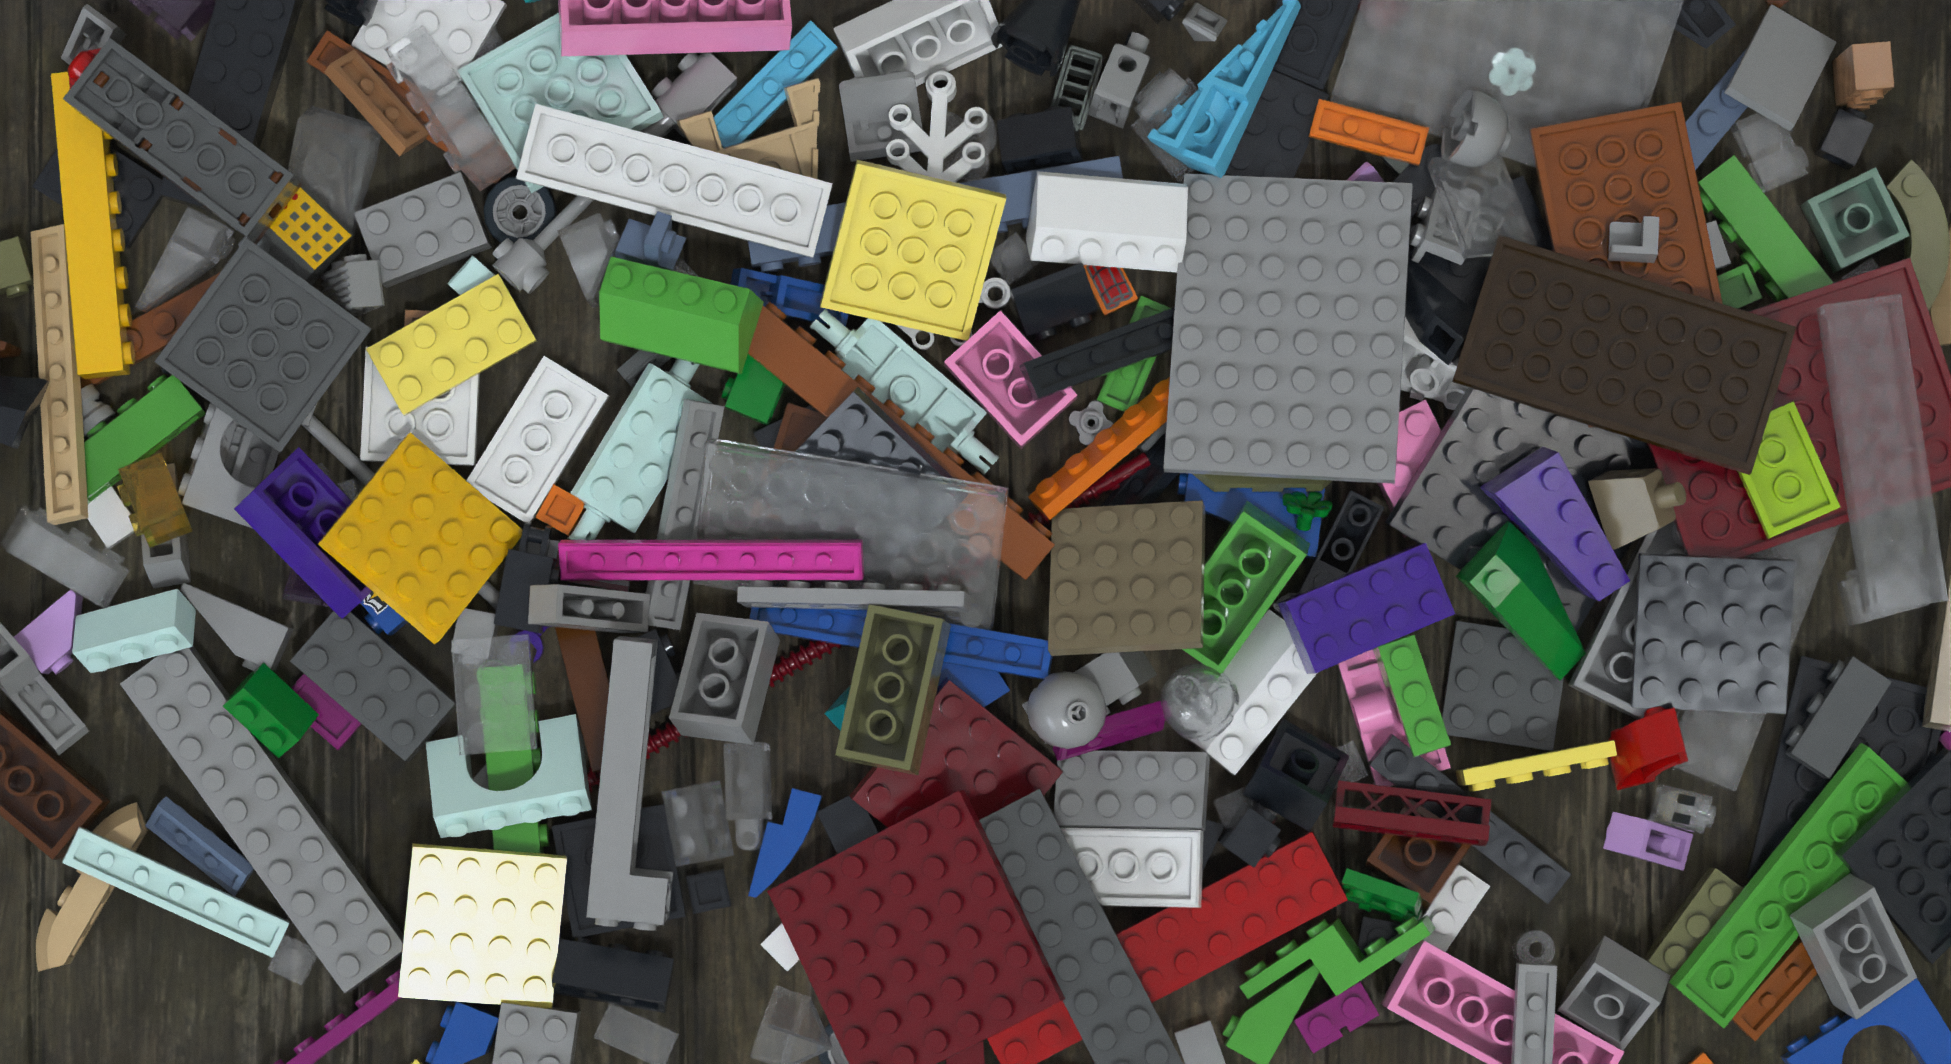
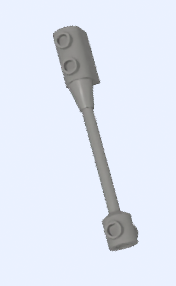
(694, 91)

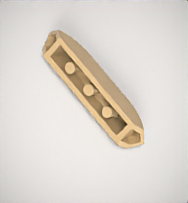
(64, 932)

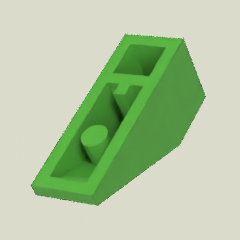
(1266, 1021)

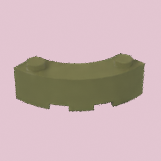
(1926, 224)

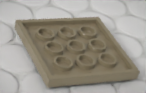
(1127, 578)

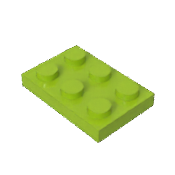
(1787, 475)

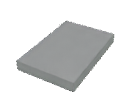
(1780, 67)

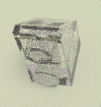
(1682, 809)

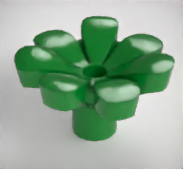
(1306, 507)

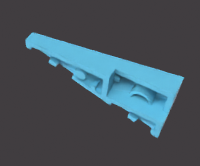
(1213, 119)

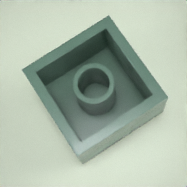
(1854, 220)

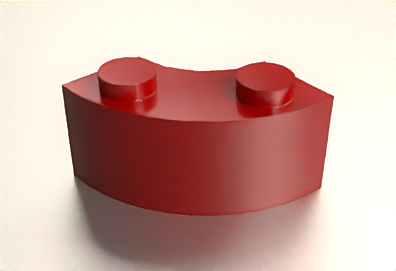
(1647, 748)

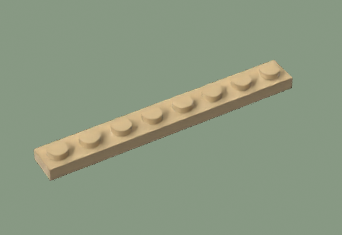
(57, 363)

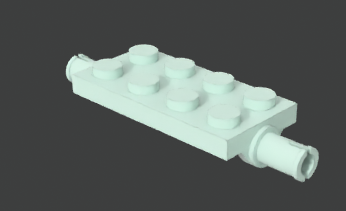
(910, 384)
(635, 452)

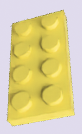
(451, 344)
(1551, 763)

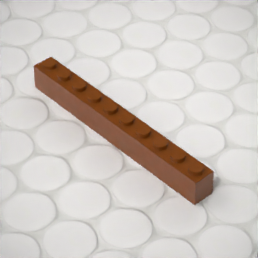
(825, 386)

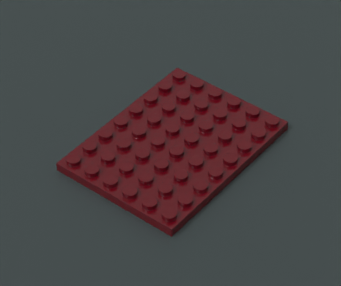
(1717, 508)

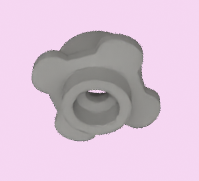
(1080, 421)

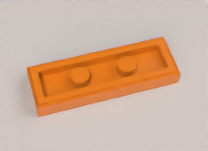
(1368, 132)

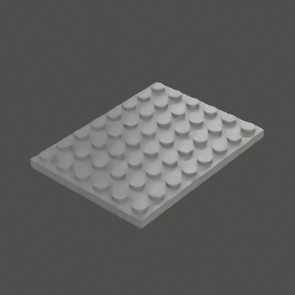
(1289, 329)

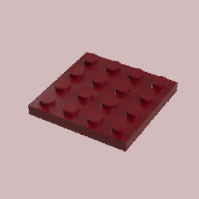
(962, 751)

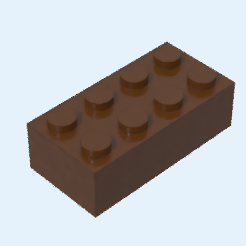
(42, 792)

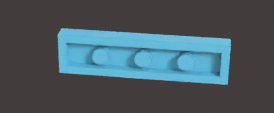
(766, 89)

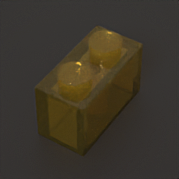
(154, 499)

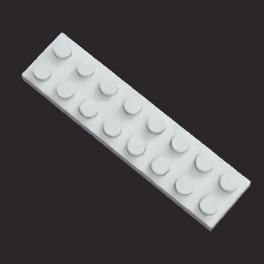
(675, 179)

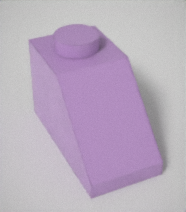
(52, 634)
(1648, 841)

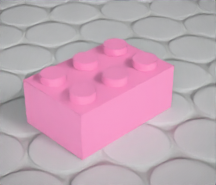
(992, 375)
(1415, 438)

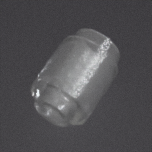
(1161, 96)
(1523, 942)

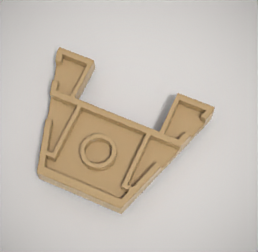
(786, 149)

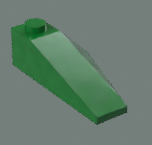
(1520, 594)

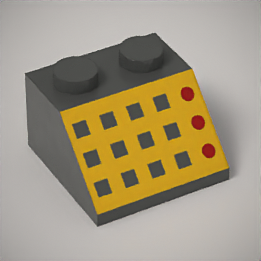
(305, 236)

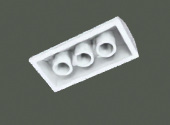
(917, 37)
(1107, 222)
(1268, 683)

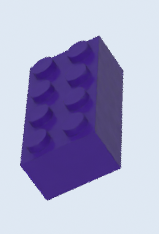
(1366, 608)

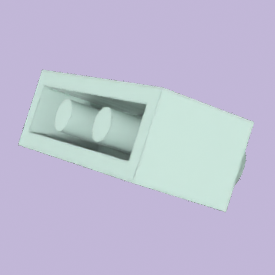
(134, 631)

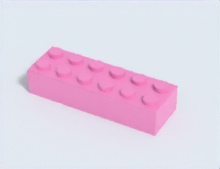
(673, 26)
(1477, 1011)

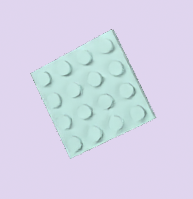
(533, 72)

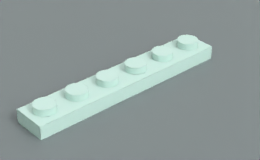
(175, 891)

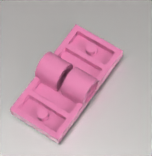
(1376, 711)

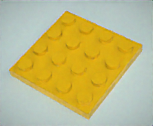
(421, 538)

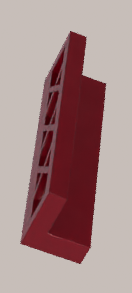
(1415, 825)

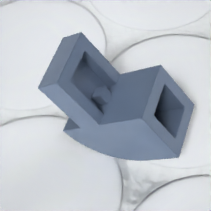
(651, 244)

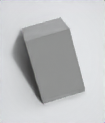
(90, 33)

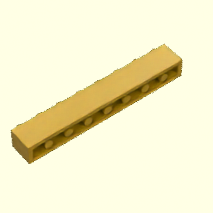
(92, 241)

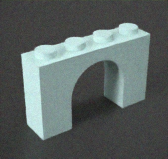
(554, 791)

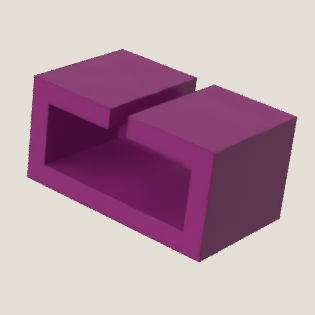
(1321, 1022)

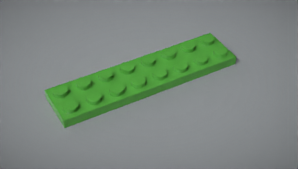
(1758, 924)

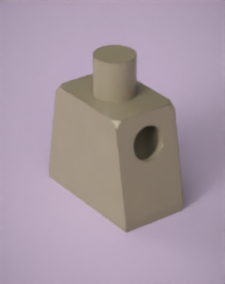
(1634, 503)

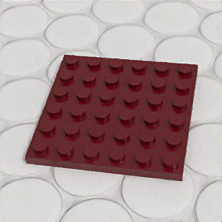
(916, 940)

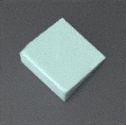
(469, 276)

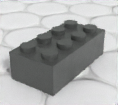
(375, 683)

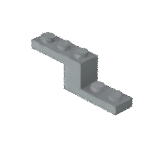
(36, 697)

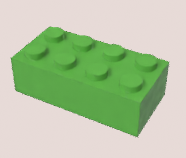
(1243, 581)

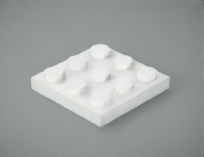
(454, 24)
(443, 425)

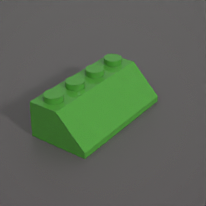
(677, 315)

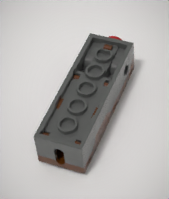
(180, 139)

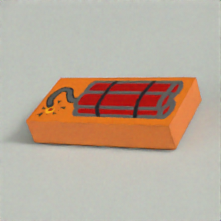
(1110, 288)

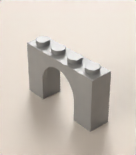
(210, 485)

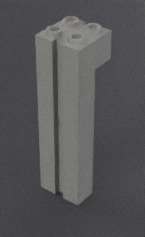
(617, 887)

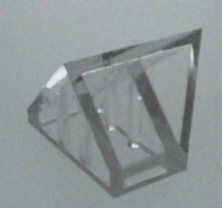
(790, 1030)

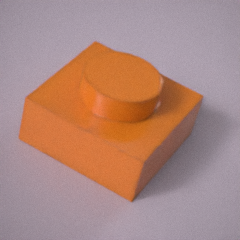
(561, 510)

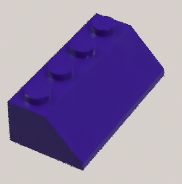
(292, 515)

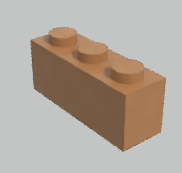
(1863, 75)

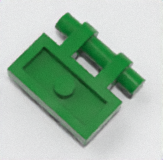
(1381, 896)

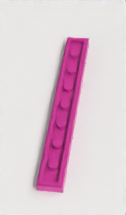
(711, 559)

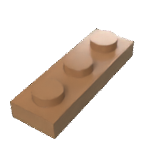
(376, 102)

